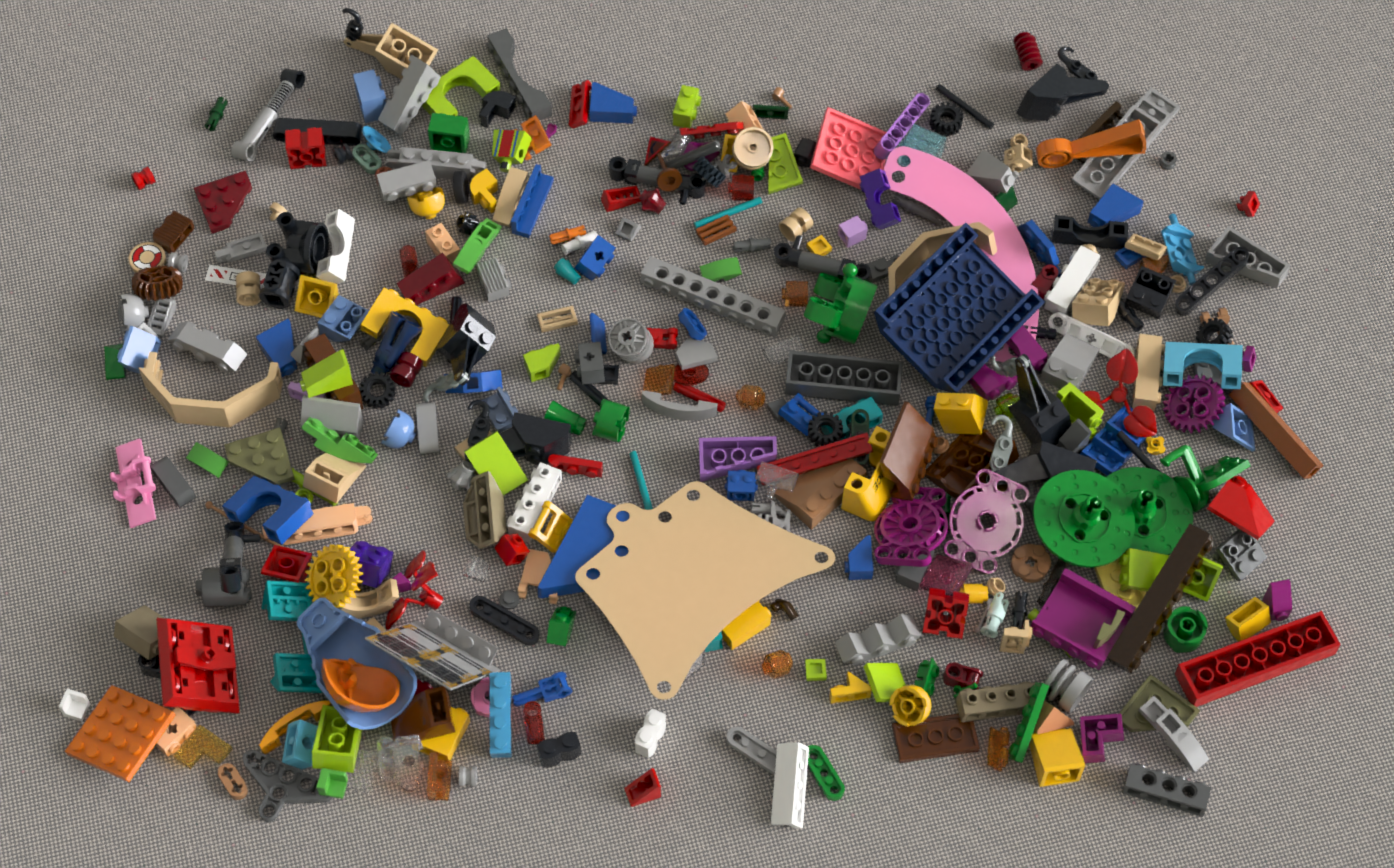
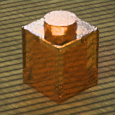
(795, 293)

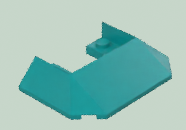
(286, 603)

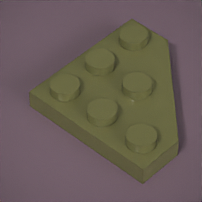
(262, 456)
(1136, 722)

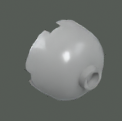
(131, 311)

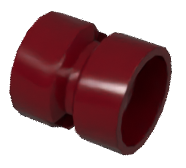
(406, 369)

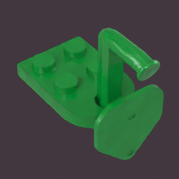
(1200, 483)

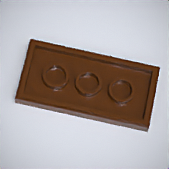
(935, 738)

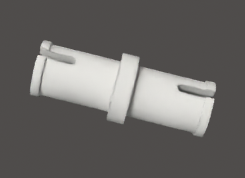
(579, 242)

